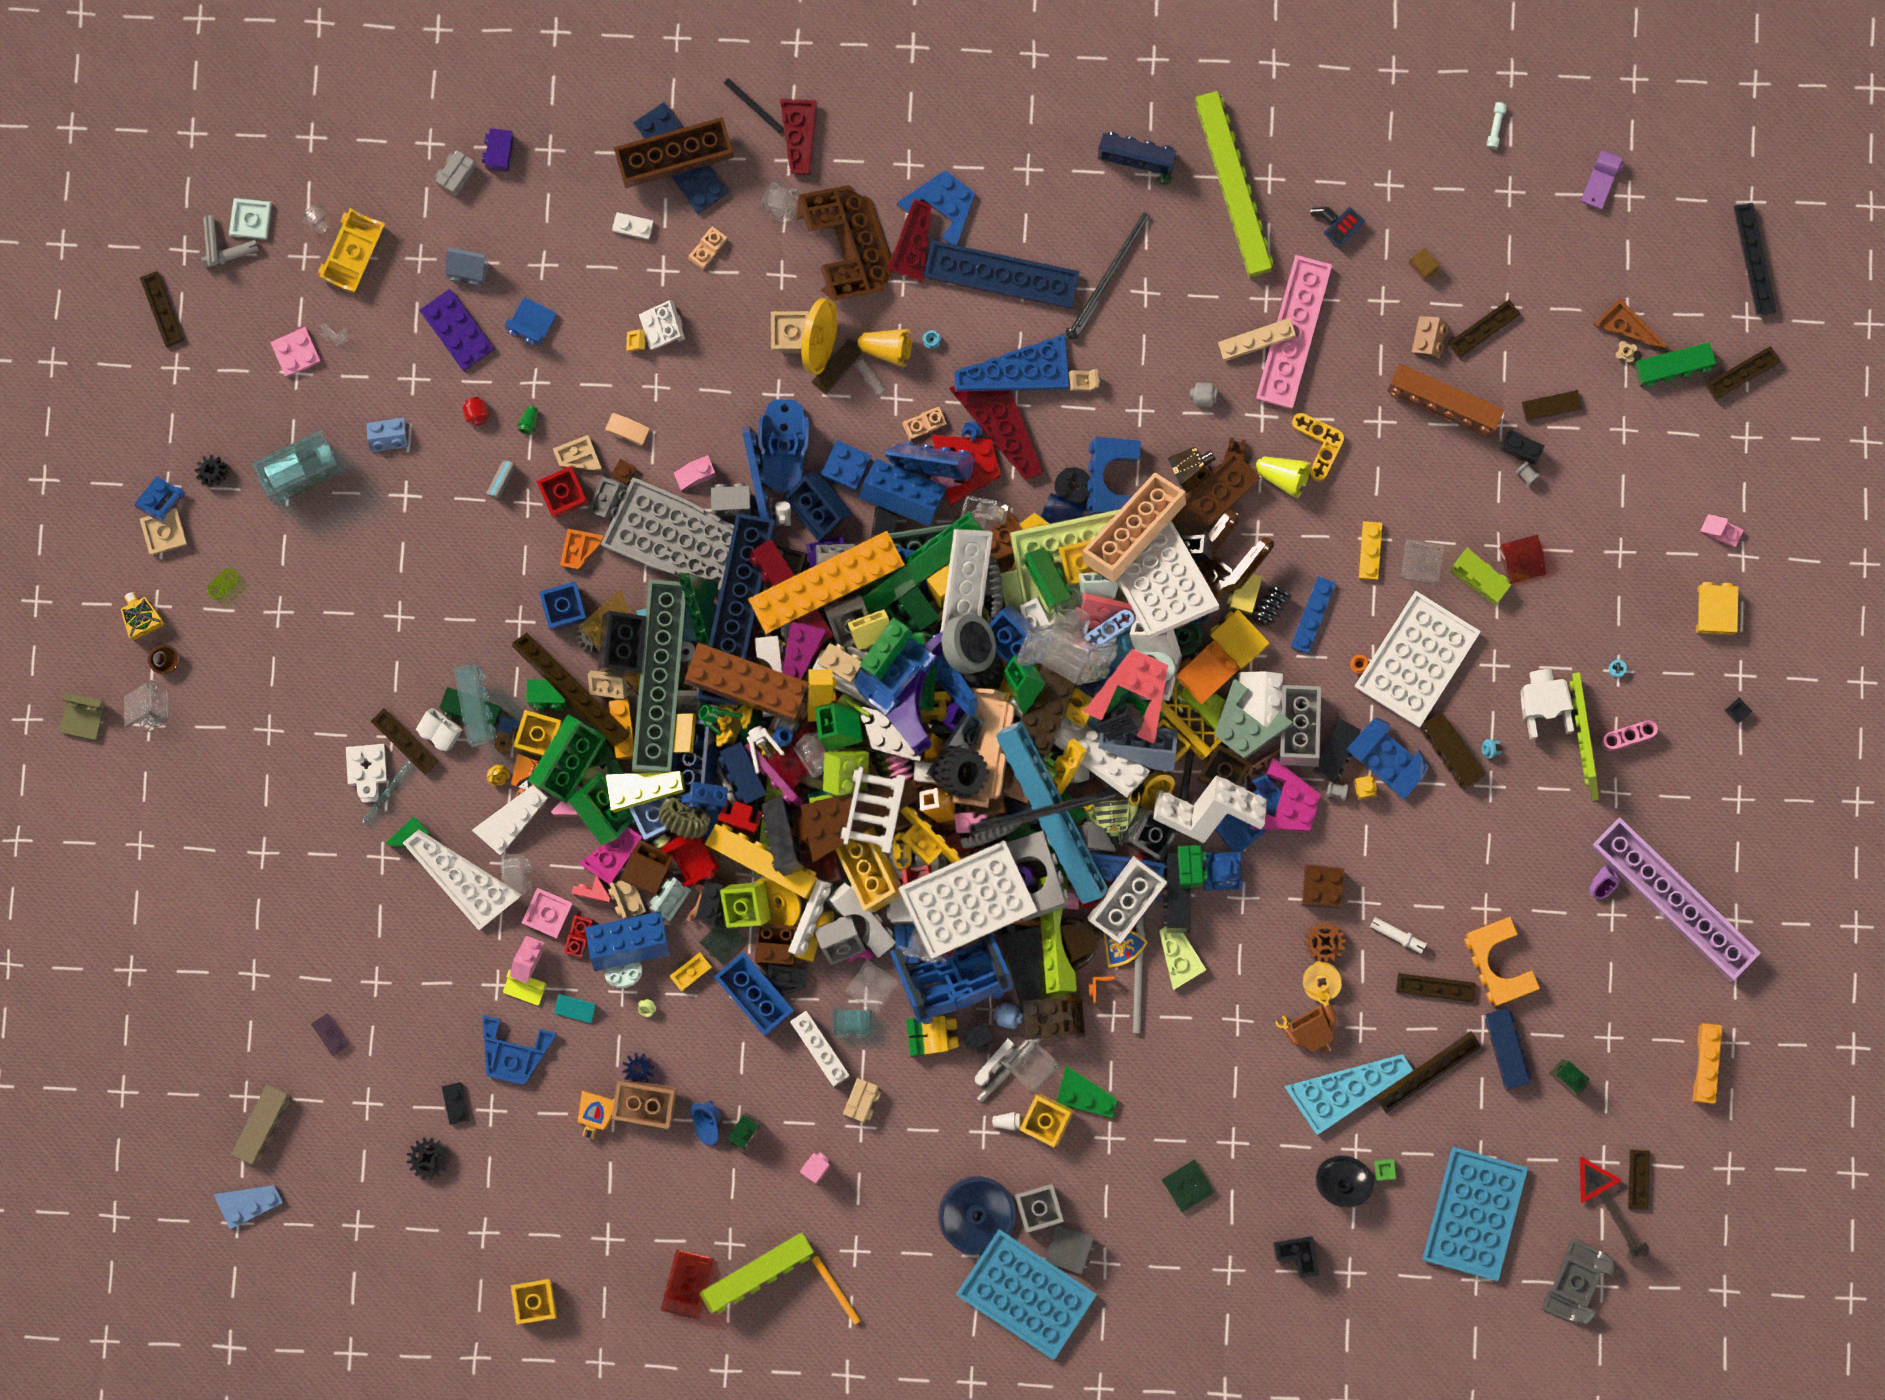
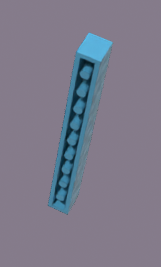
(1058, 827)

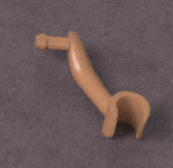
(699, 888)

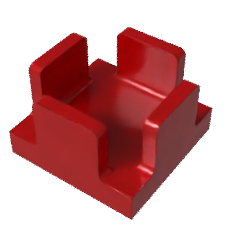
(740, 818)

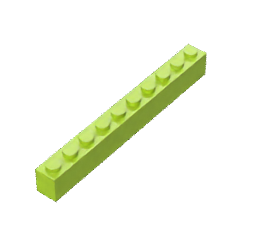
(1233, 184)

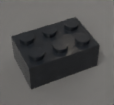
(621, 643)

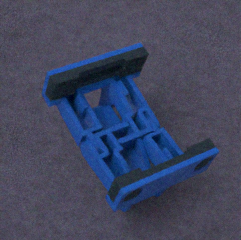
(971, 984)

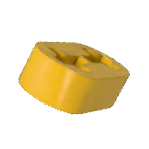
(897, 852)

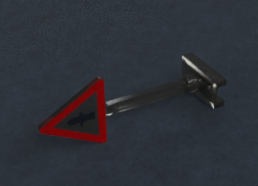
(1595, 1182)

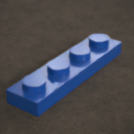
(1312, 615)

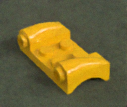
(351, 251)

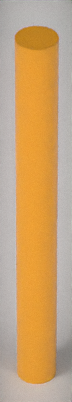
(836, 1290)

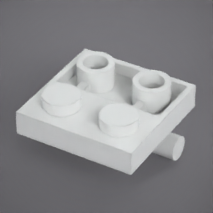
(662, 325)

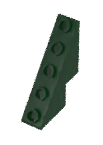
(700, 599)

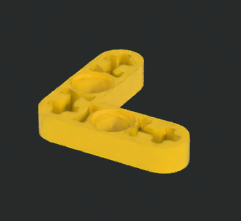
(1327, 444)

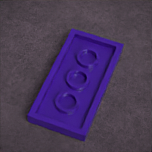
(456, 329)

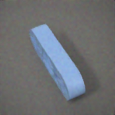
(1118, 618)

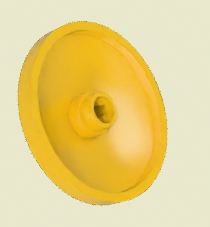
(819, 335)

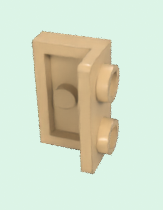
(840, 662)

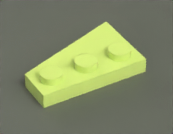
(1180, 958)

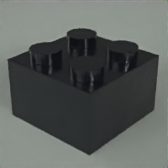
(1149, 835)

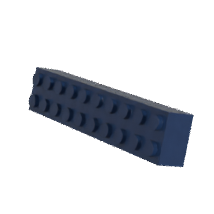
(734, 615)

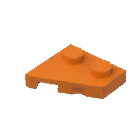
(579, 548)

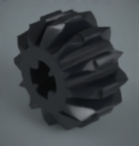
(217, 469)

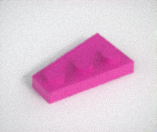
(610, 858)

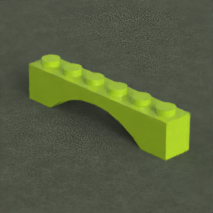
(1058, 972)

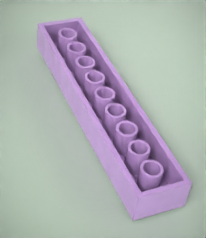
(1675, 900)

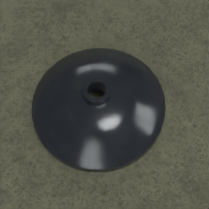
(1348, 1174)

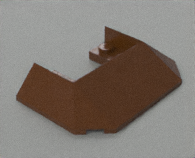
(858, 236)

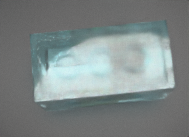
(297, 467)

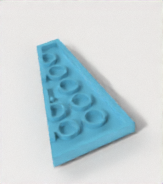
(1335, 1095)

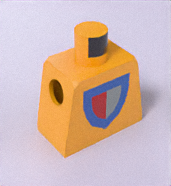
(594, 1113)

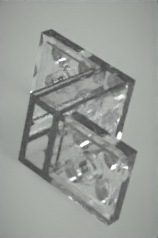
(1067, 654)

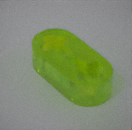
(220, 579)

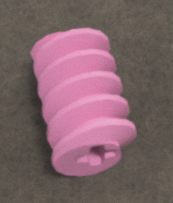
(900, 767)

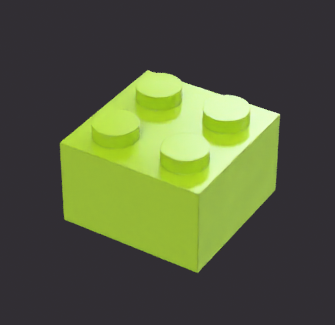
(840, 769)
(745, 904)

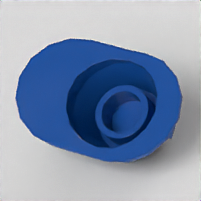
(706, 1121)

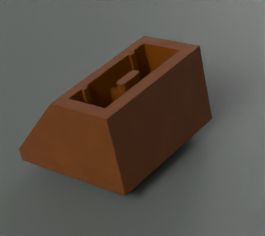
(647, 868)
(774, 944)

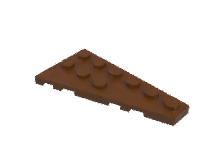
(828, 817)

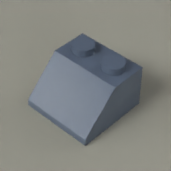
(466, 267)

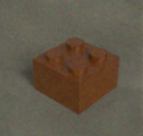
(1322, 886)

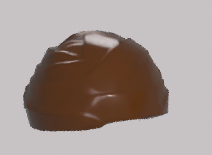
(163, 659)

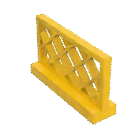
(1198, 745)

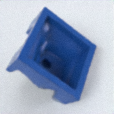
(1223, 871)

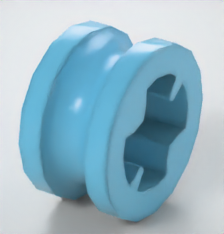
(1613, 672)

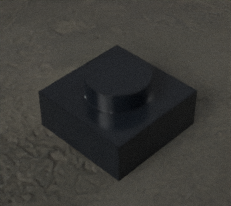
(1738, 711)

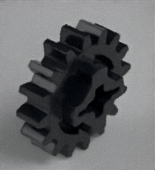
(416, 1165)

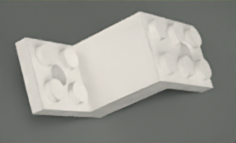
(1162, 643)
(1211, 807)

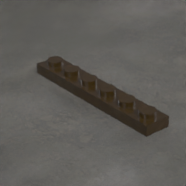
(1428, 1072)

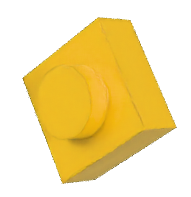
(635, 340)

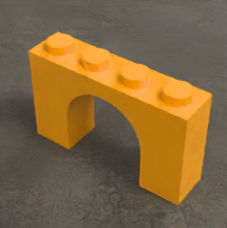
(935, 802)
(1499, 989)

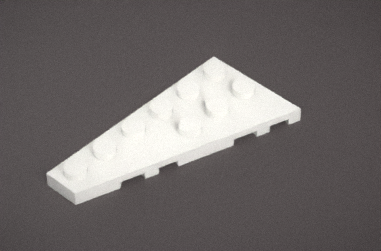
(471, 888)

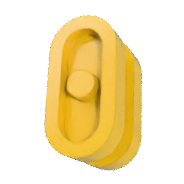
(939, 712)

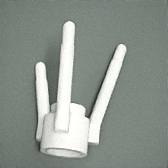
(758, 736)

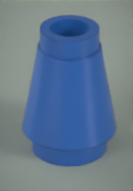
(782, 737)

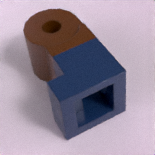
(504, 734)

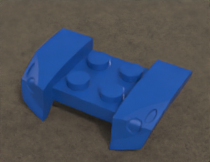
(883, 693)
(1388, 758)
(1238, 833)

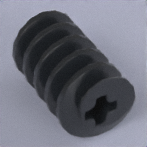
(1270, 606)

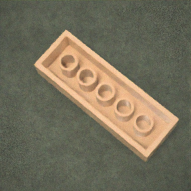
(1134, 527)

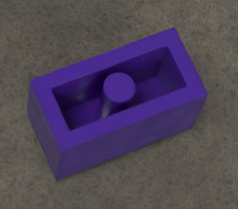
(498, 150)

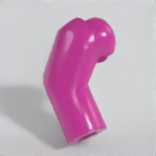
(867, 955)

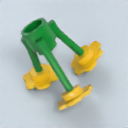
(724, 717)

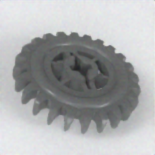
(994, 588)
(988, 836)

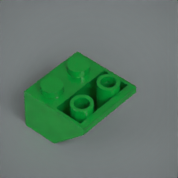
(1023, 683)
(542, 695)
(838, 726)

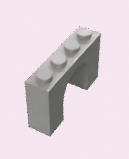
(1037, 848)

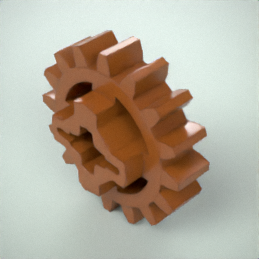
(1318, 935)

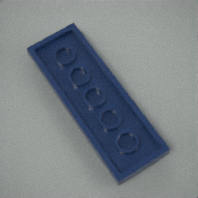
(699, 185)

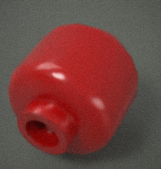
(475, 411)

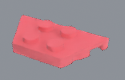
(1102, 609)

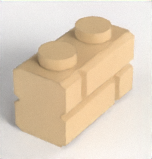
(861, 1101)

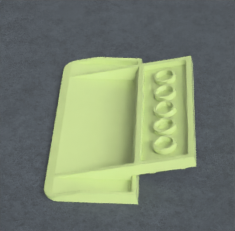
(1018, 584)

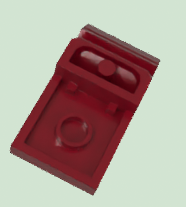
(790, 765)

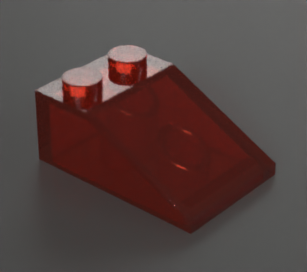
(685, 1283)

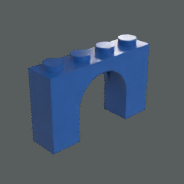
(1104, 451)

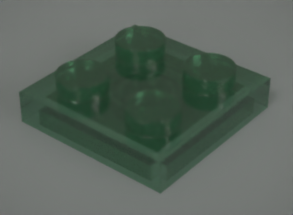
(1188, 1186)

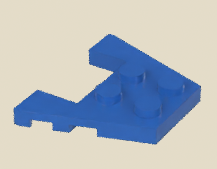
(947, 197)
(510, 1060)

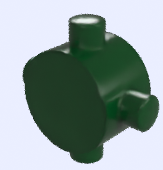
(1164, 179)

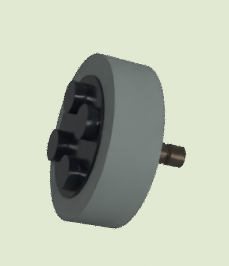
(968, 644)

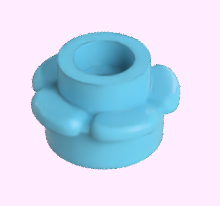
(931, 334)

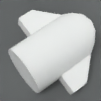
(783, 514)

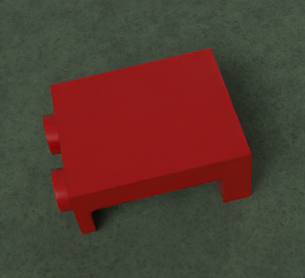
(692, 858)

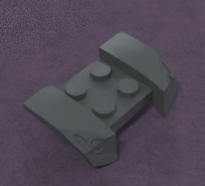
(1577, 1282)

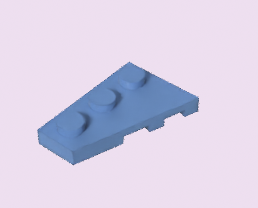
(247, 1204)

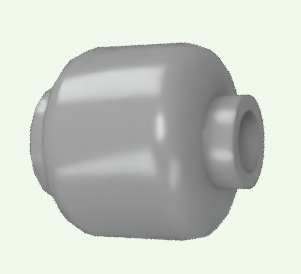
(1204, 394)

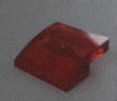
(826, 868)

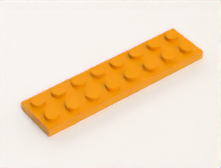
(826, 582)

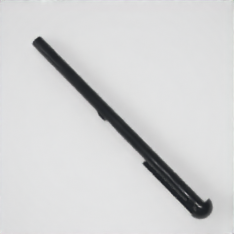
(1093, 301)

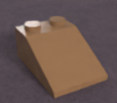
(645, 1103)

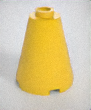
(887, 345)

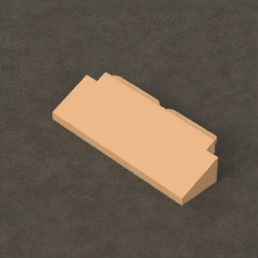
(996, 715)

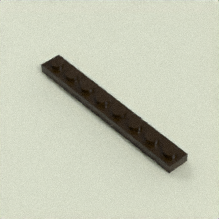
(570, 689)

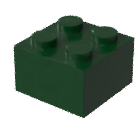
(917, 610)

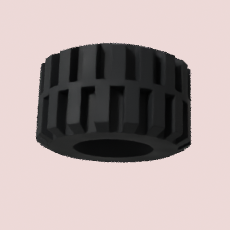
(988, 679)
(974, 775)

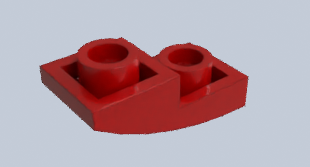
(577, 937)

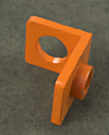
(1092, 988)

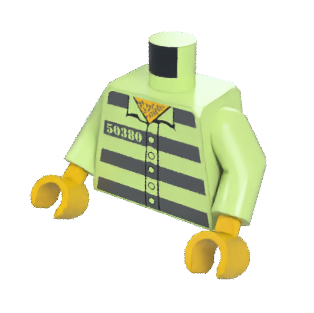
(1113, 816)

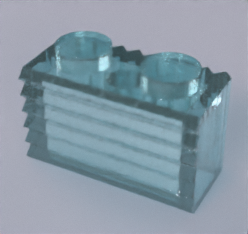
(852, 1022)

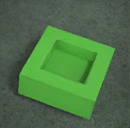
(1384, 1170)

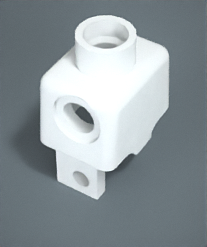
(1546, 699)

